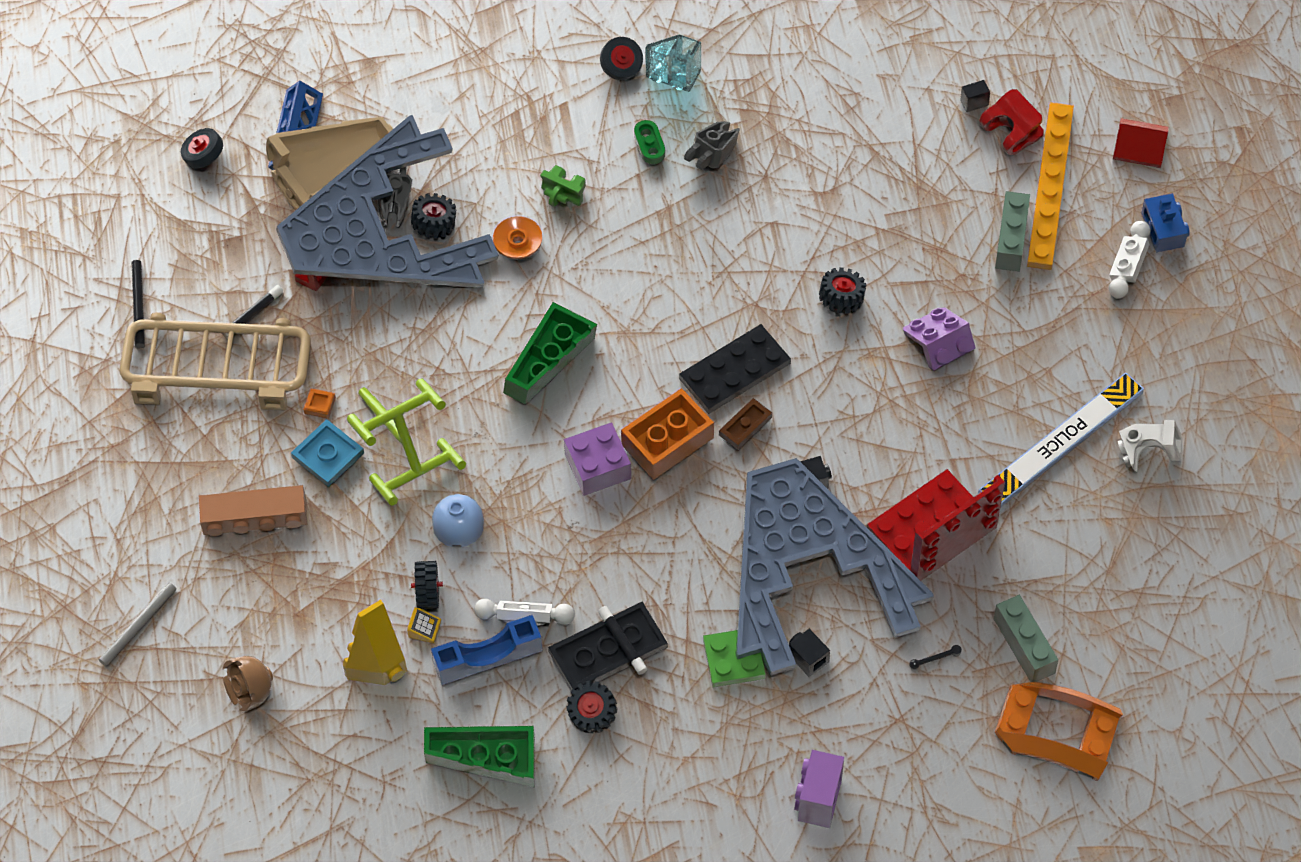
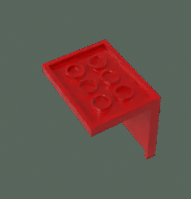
(938, 522)

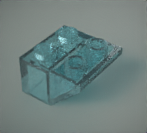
(674, 61)

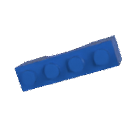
(462, 660)

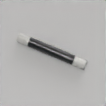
(258, 306)
(622, 640)

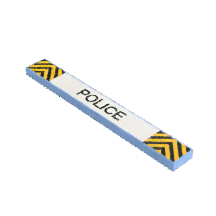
(1067, 436)

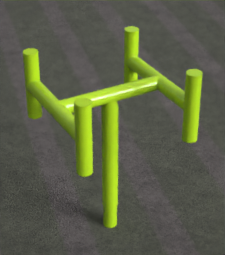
(395, 423)

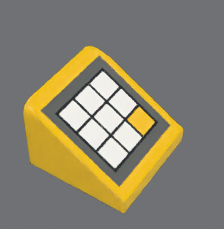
(423, 626)

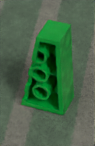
(549, 350)
(487, 751)

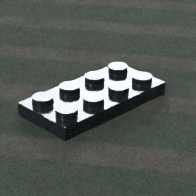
(734, 368)
(596, 653)

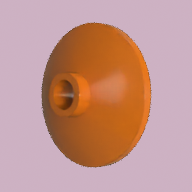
(517, 229)

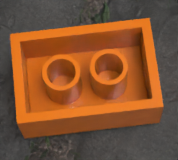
(667, 433)

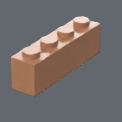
(253, 510)

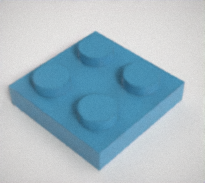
(327, 453)

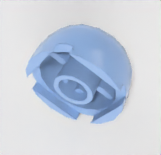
(457, 520)

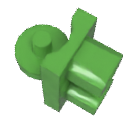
(561, 189)

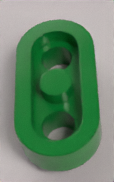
(650, 144)

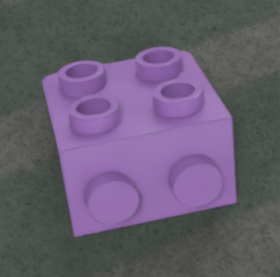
(942, 336)

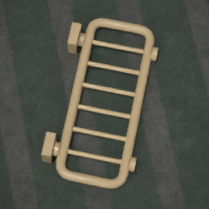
(271, 393)

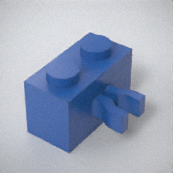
(1165, 222)

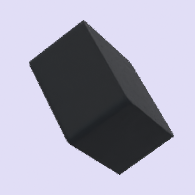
(975, 95)

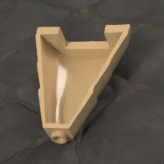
(315, 156)

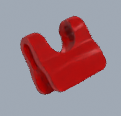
(1018, 114)

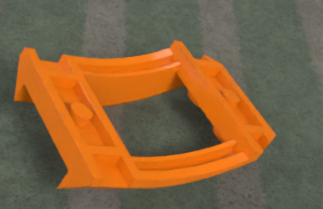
(1097, 736)

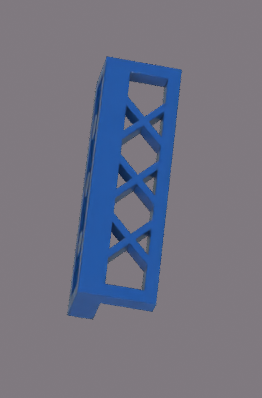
(292, 109)

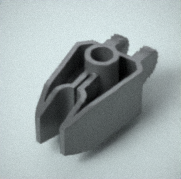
(712, 145)
(399, 199)

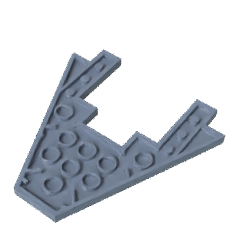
(342, 235)
(795, 520)

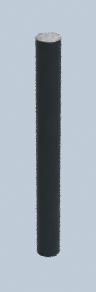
(138, 301)

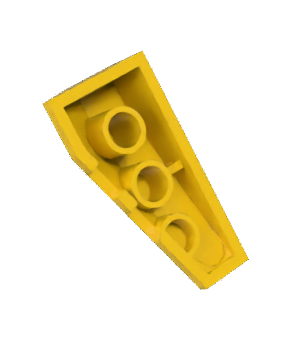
(375, 650)

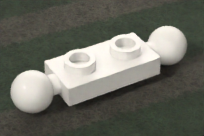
(1129, 259)
(512, 611)

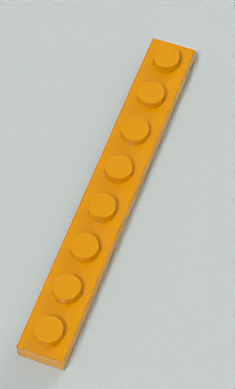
(1050, 186)

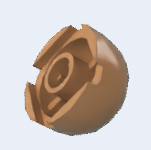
(247, 681)

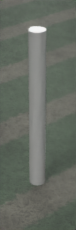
(137, 624)

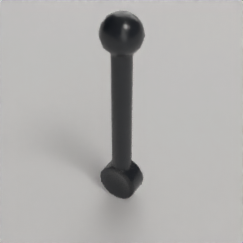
(955, 651)

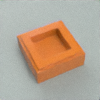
(319, 403)

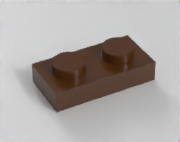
(745, 423)

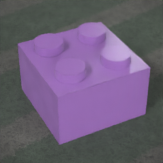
(597, 459)
(819, 788)

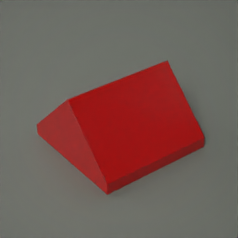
(1140, 143)

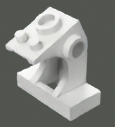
(1164, 436)

